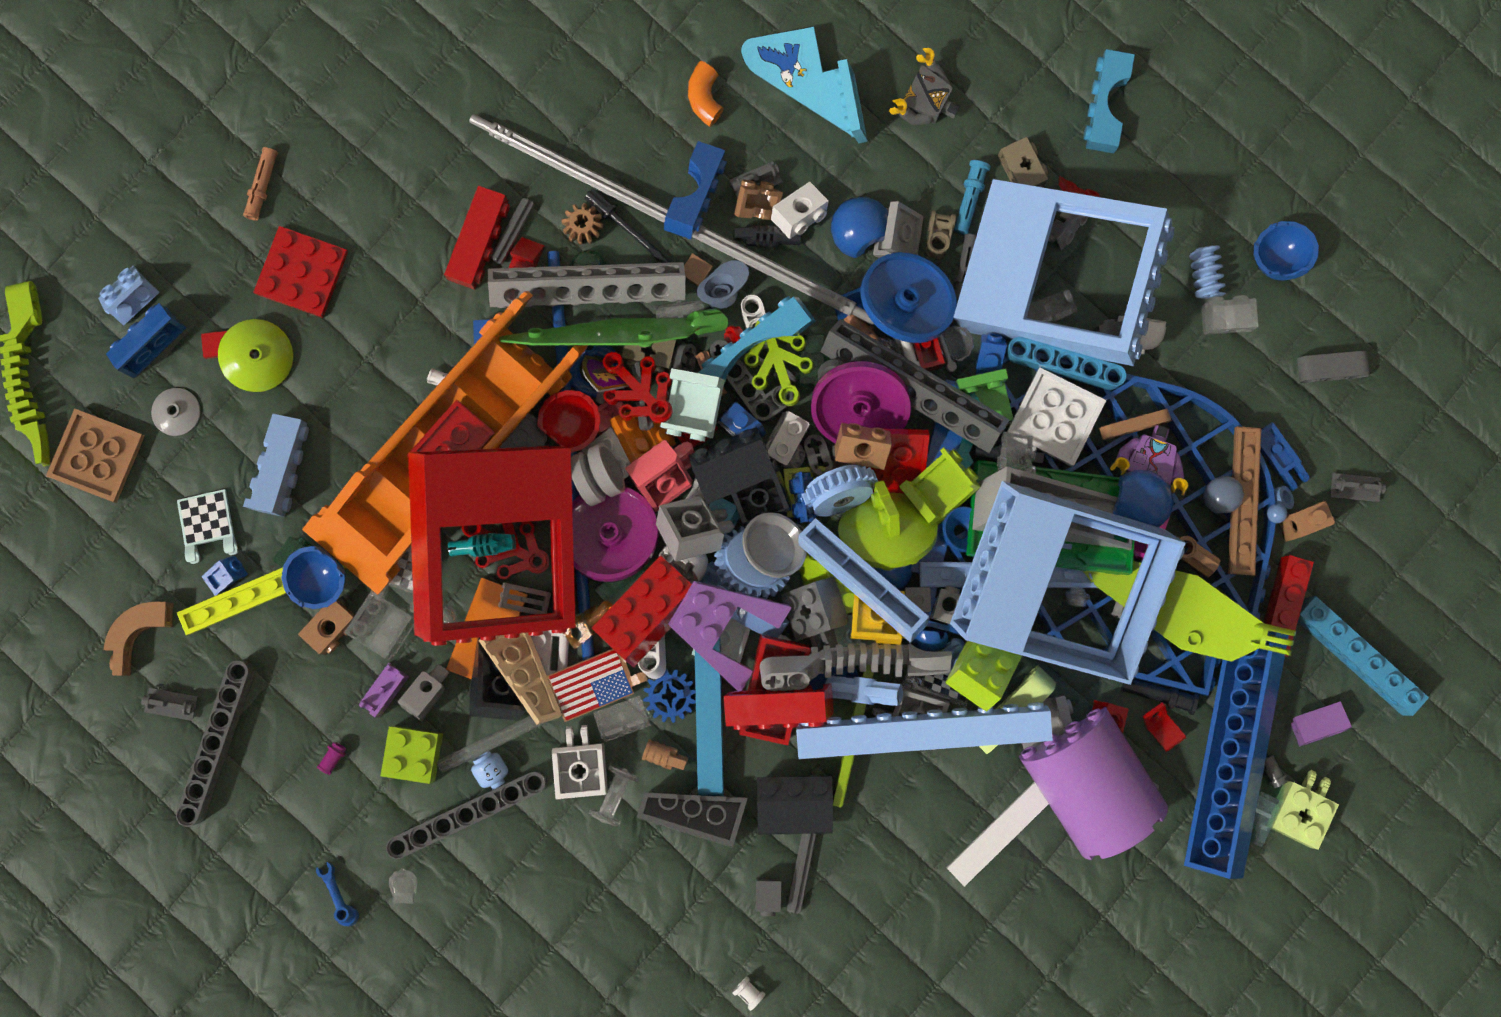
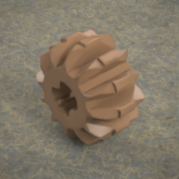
(591, 221)

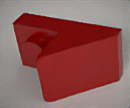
(526, 254)

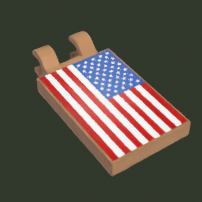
(593, 684)

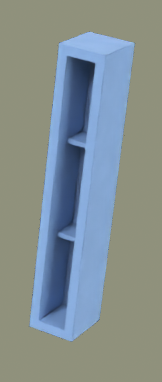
(863, 580)

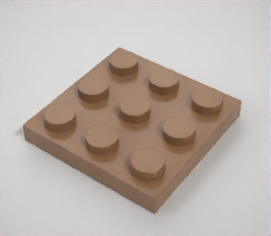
(95, 455)

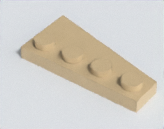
(525, 674)

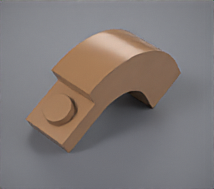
(129, 626)

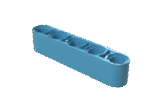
(1077, 362)

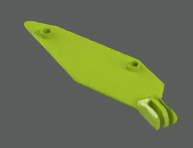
(1200, 617)

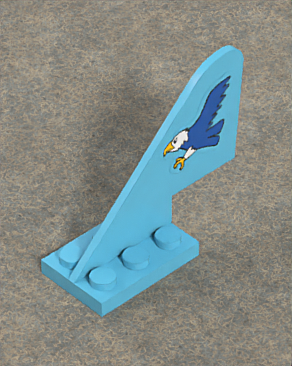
(794, 66)

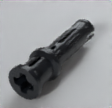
(1171, 697)

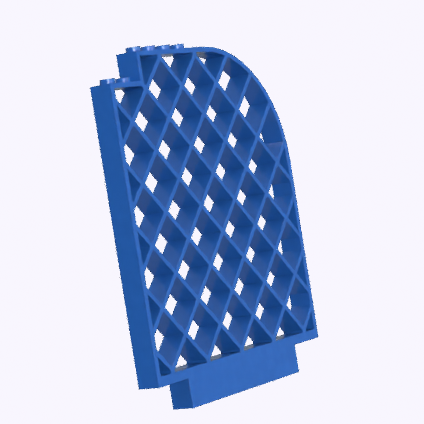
(946, 438)

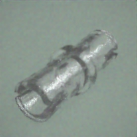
(678, 309)

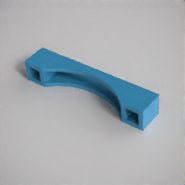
(787, 320)

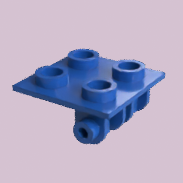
(797, 487)

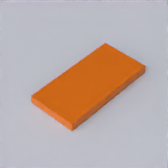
(482, 607)

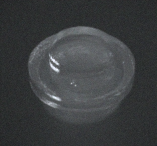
(1076, 596)

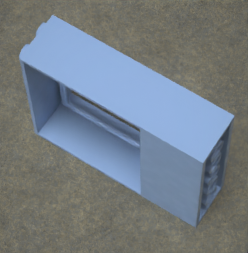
(1010, 258)
(1017, 564)

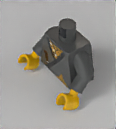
(927, 94)

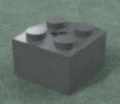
(816, 612)

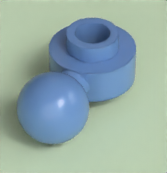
(1283, 501)

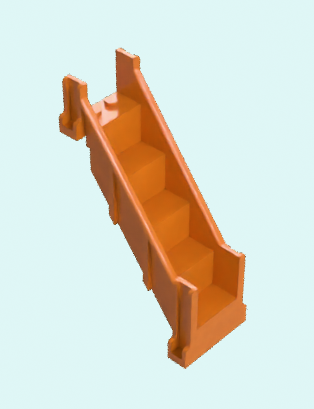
(498, 383)

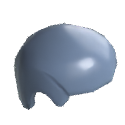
(1223, 494)

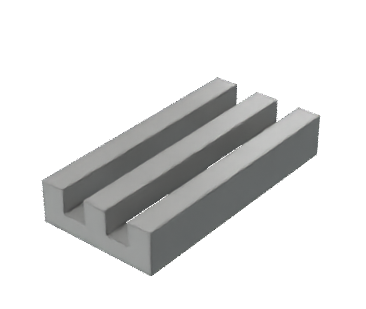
(505, 595)

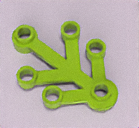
(776, 357)

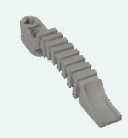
(798, 671)

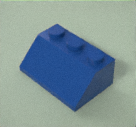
(145, 340)

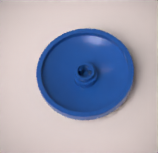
(908, 297)

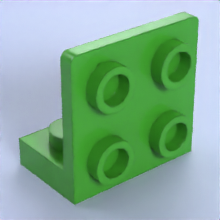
(989, 389)

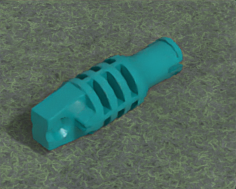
(483, 545)

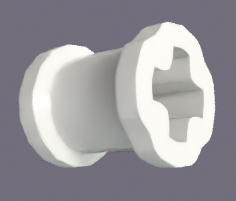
(748, 993)

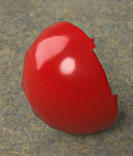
(570, 419)

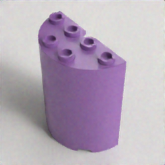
(1096, 786)

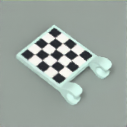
(206, 520)

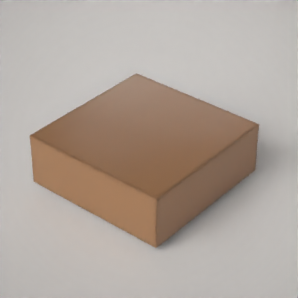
(696, 269)

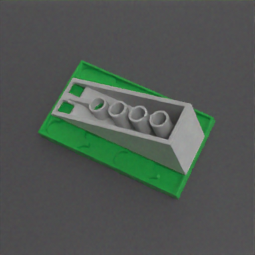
(1091, 547)

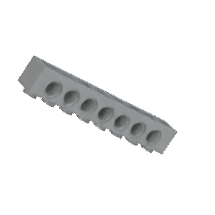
(597, 276)

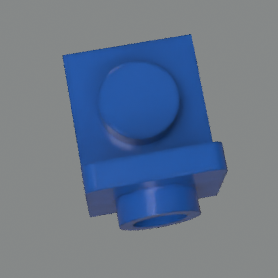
(224, 574)

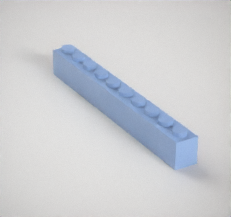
(925, 731)

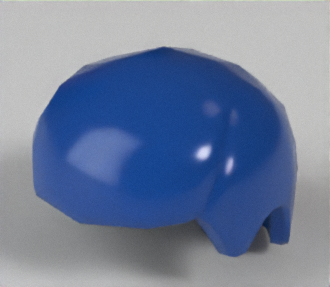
(931, 640)

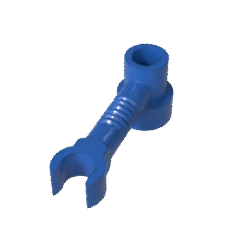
(351, 913)

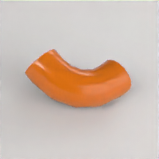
(700, 94)

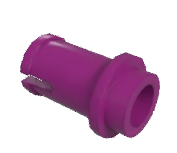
(331, 758)

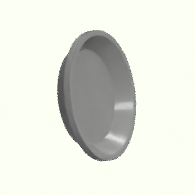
(773, 545)

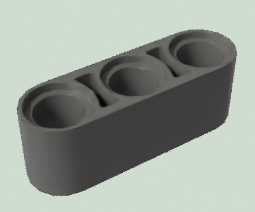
(1333, 367)

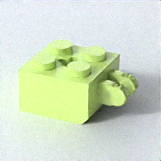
(1316, 808)

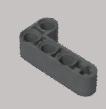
(759, 399)

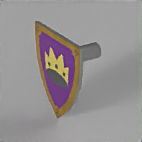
(599, 378)

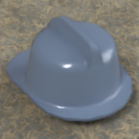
(722, 286)

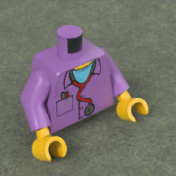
(1154, 455)

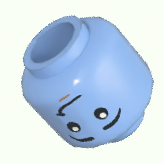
(489, 770)

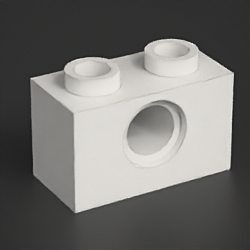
(805, 199)

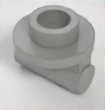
(797, 458)

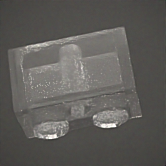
(1229, 315)

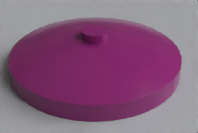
(860, 395)
(613, 536)

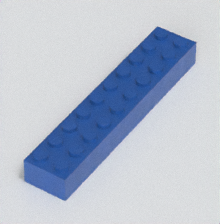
(1234, 762)

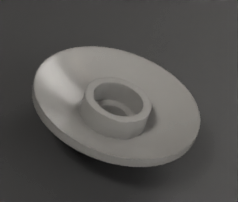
(185, 417)

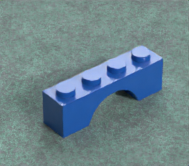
(685, 212)

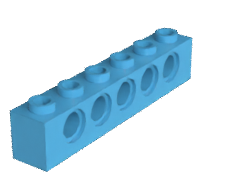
(1361, 657)

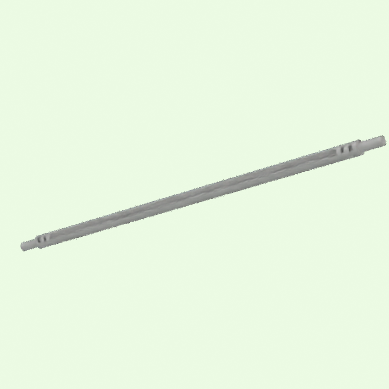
(659, 212)

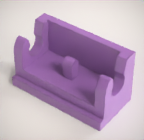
(383, 690)
(1320, 724)

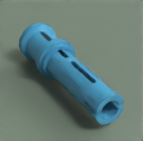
(973, 186)

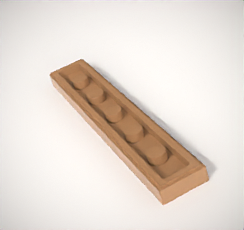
(1244, 519)

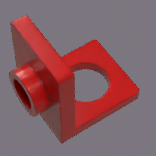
(1163, 728)

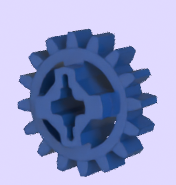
(658, 697)

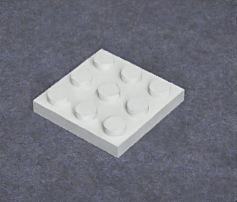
(1057, 416)

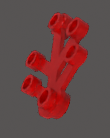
(639, 391)
(527, 556)

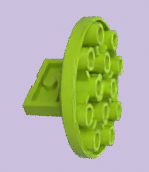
(887, 530)

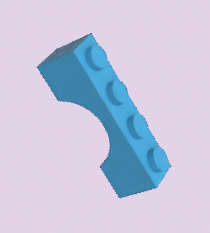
(1104, 128)

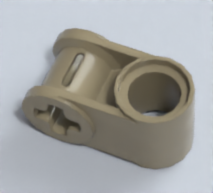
(940, 230)

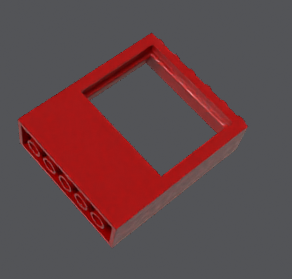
(489, 489)

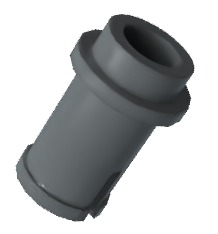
(1274, 772)

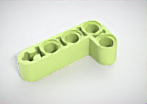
(1034, 688)

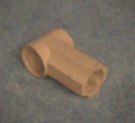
(1199, 558)

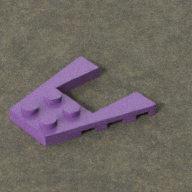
(706, 614)

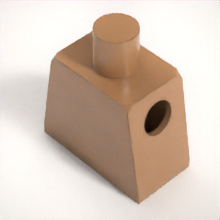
(1307, 521)

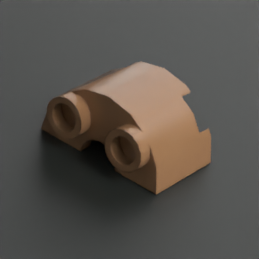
(756, 200)

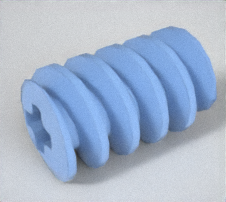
(1206, 273)

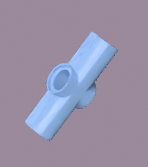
(866, 690)

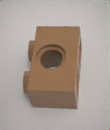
(872, 454)
(315, 633)

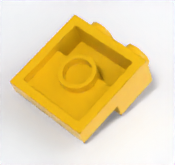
(870, 626)

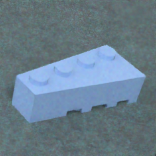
(278, 466)

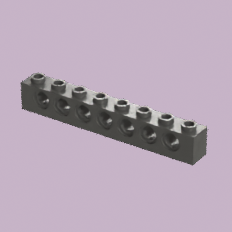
(926, 391)

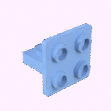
(127, 295)

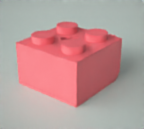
(662, 473)

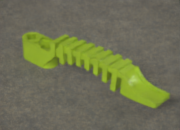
(24, 316)

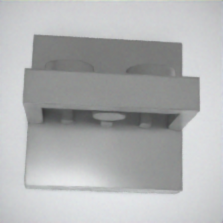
(902, 231)

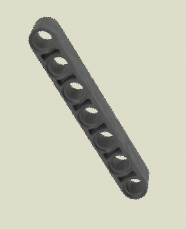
(207, 752)
(455, 817)

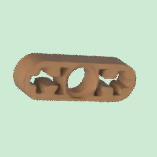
(1135, 424)

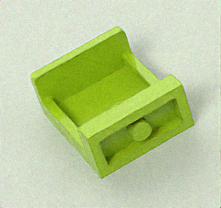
(941, 486)

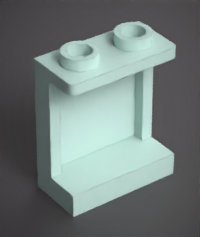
(694, 404)

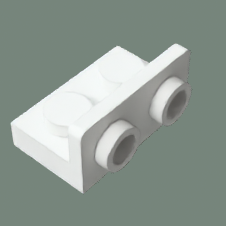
(786, 437)

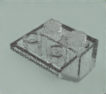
(381, 625)

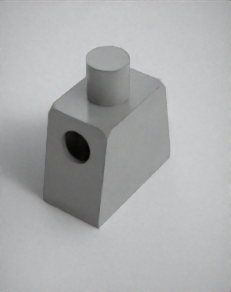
(419, 702)

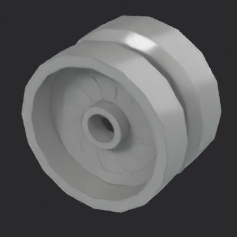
(596, 474)

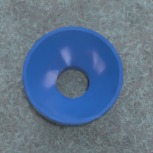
(956, 517)

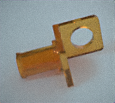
(585, 622)

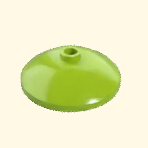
(260, 373)

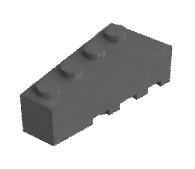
(697, 815)

